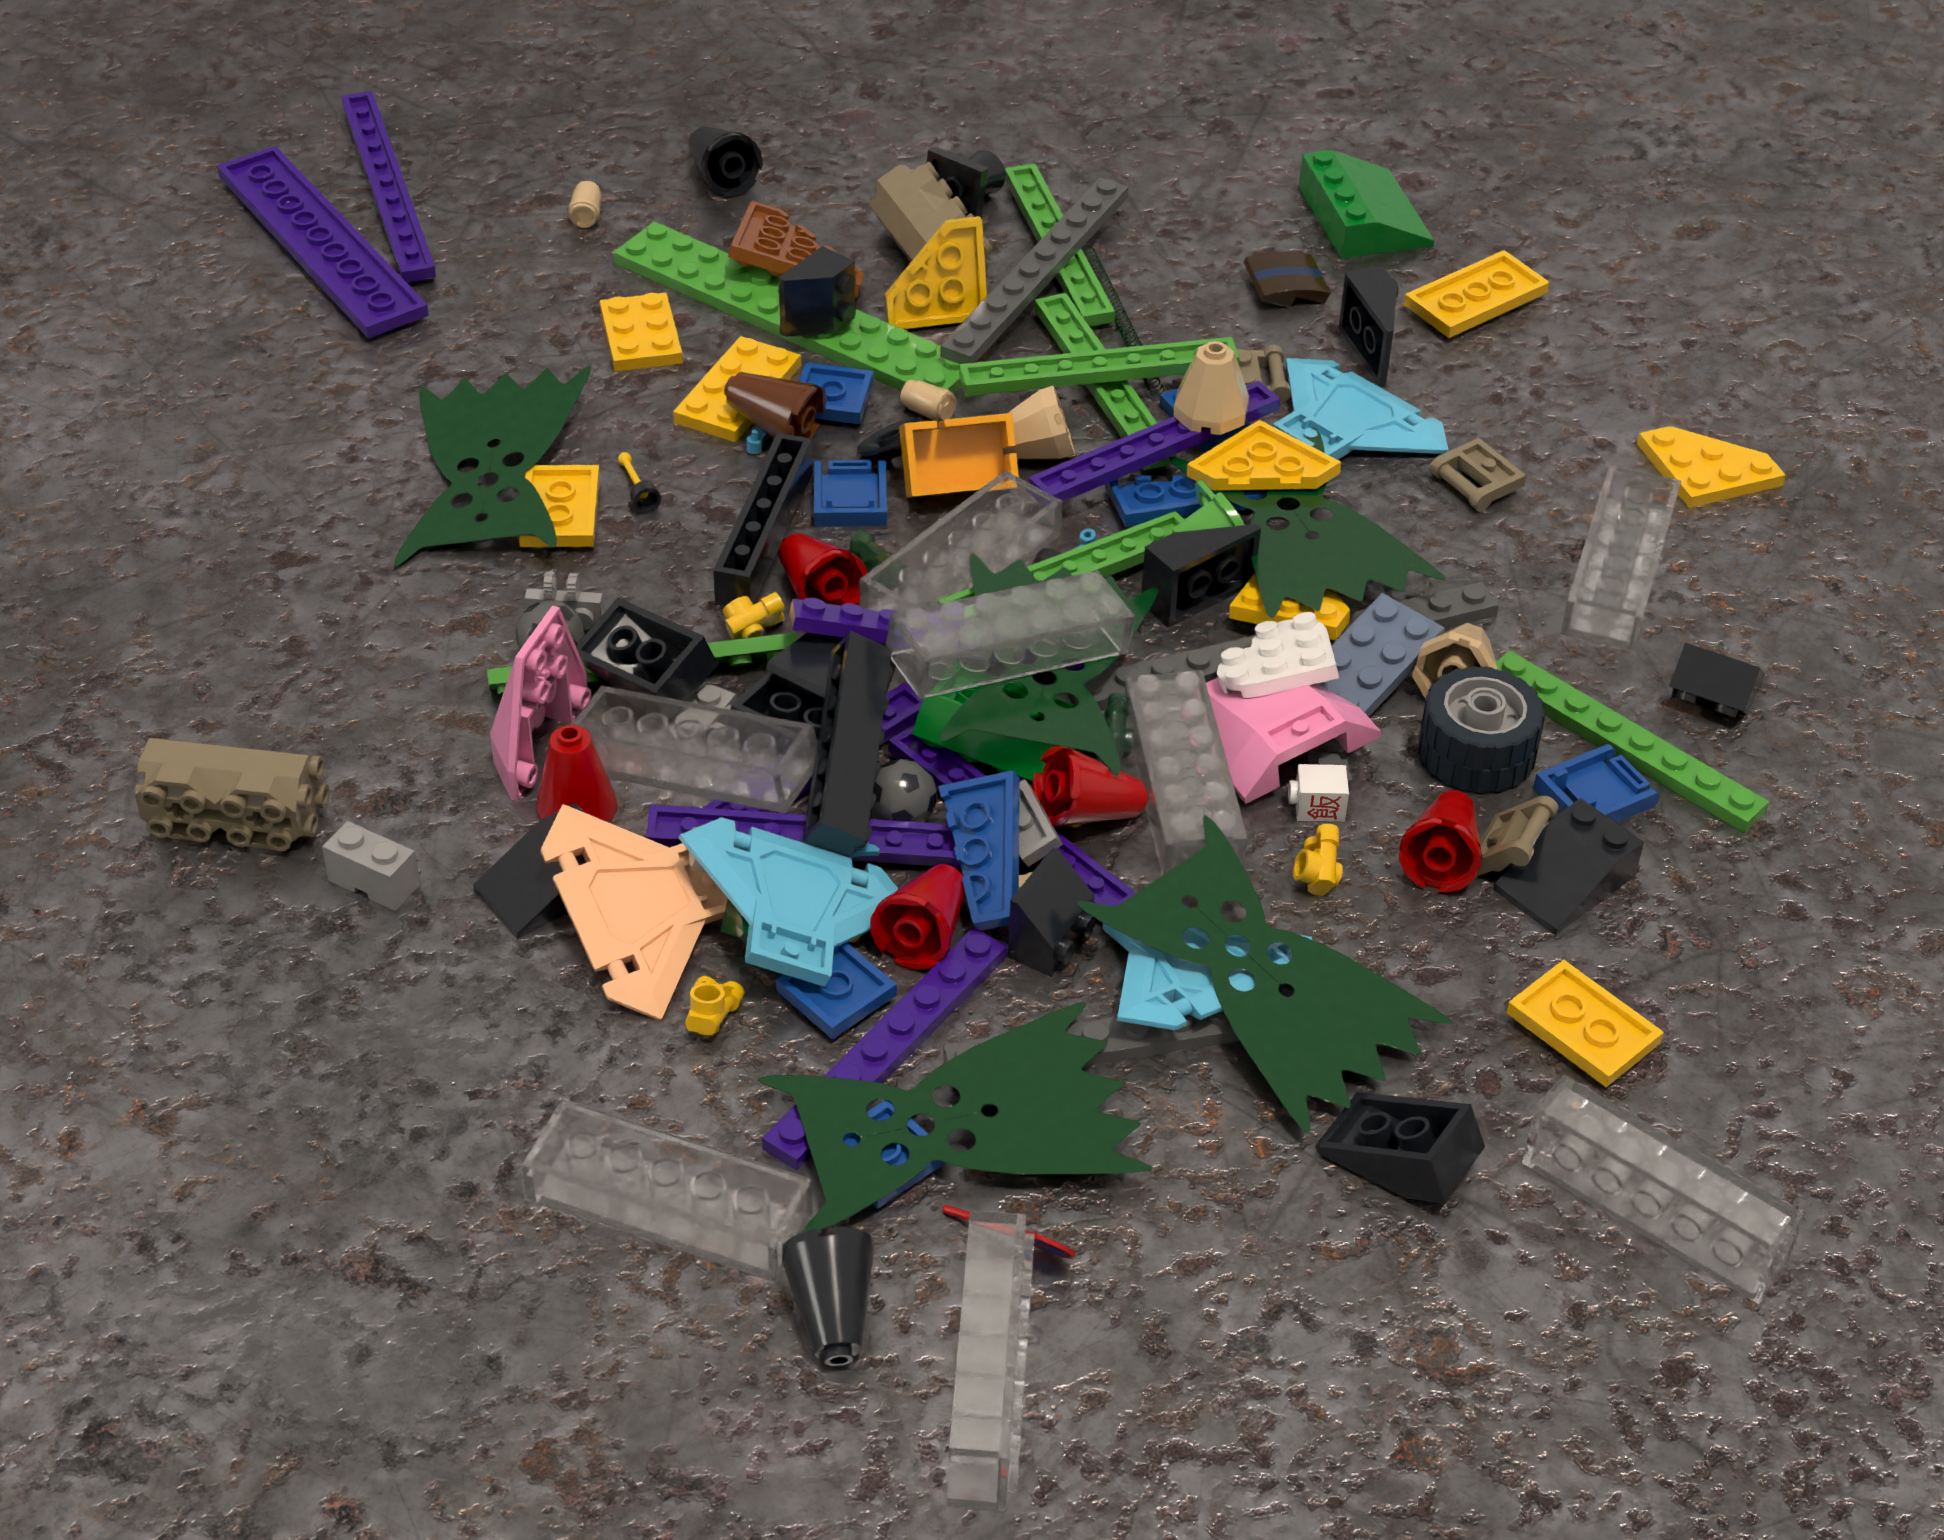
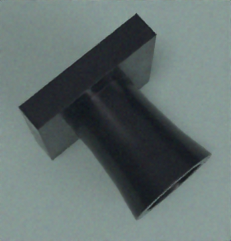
(970, 177)

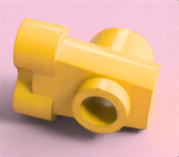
(749, 620)
(1317, 861)
(711, 1004)

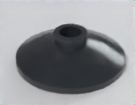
(884, 441)

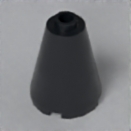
(726, 160)
(831, 1289)

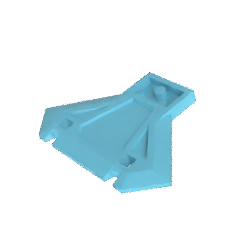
(1354, 413)
(790, 894)
(1165, 989)

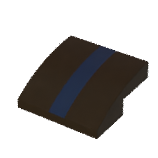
(1286, 275)

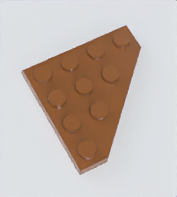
(773, 243)

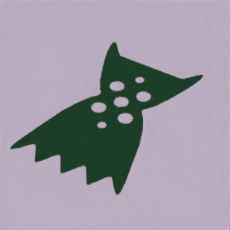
(460, 429)
(1341, 559)
(1075, 727)
(1294, 1040)
(1042, 1123)

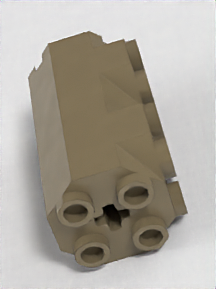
(915, 206)
(250, 793)

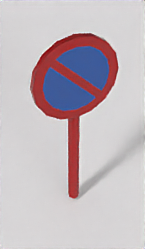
(1040, 1242)

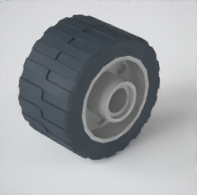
(1481, 729)

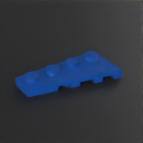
(986, 837)

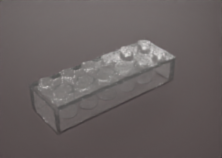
(996, 523)
(1620, 558)
(1009, 633)
(700, 748)
(1181, 765)
(1662, 1188)
(667, 1189)
(990, 1362)

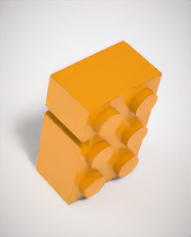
(957, 455)

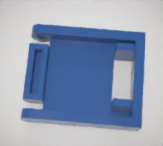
(850, 494)
(1611, 788)

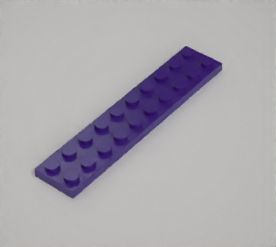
(323, 242)

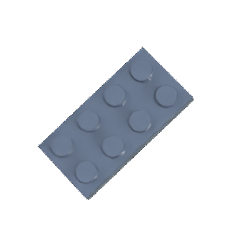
(1379, 652)

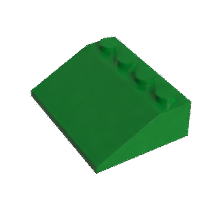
(1360, 205)
(997, 750)

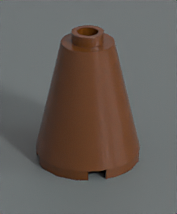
(776, 403)

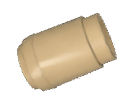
(585, 204)
(928, 400)

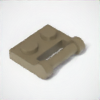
(1270, 357)
(1484, 466)
(1514, 833)

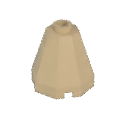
(1212, 391)
(1041, 428)
(1452, 650)

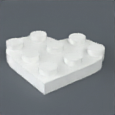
(1279, 658)

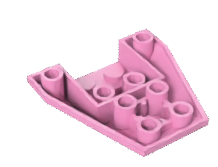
(542, 683)
(1280, 726)

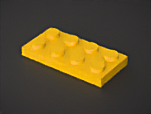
(1476, 293)
(706, 404)

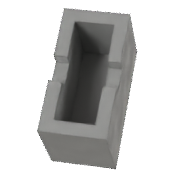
(372, 864)

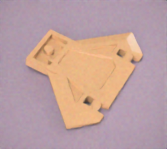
(631, 905)

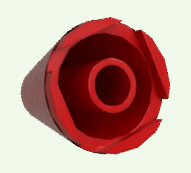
(821, 570)
(575, 775)
(1084, 790)
(1443, 844)
(920, 918)

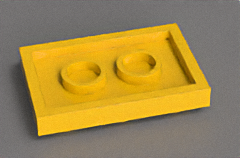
(640, 332)
(571, 501)
(1585, 1023)

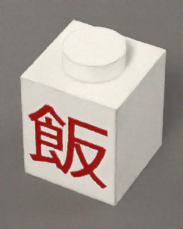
(1319, 792)

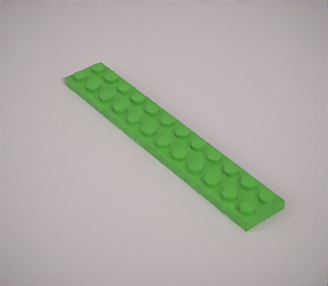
(754, 297)

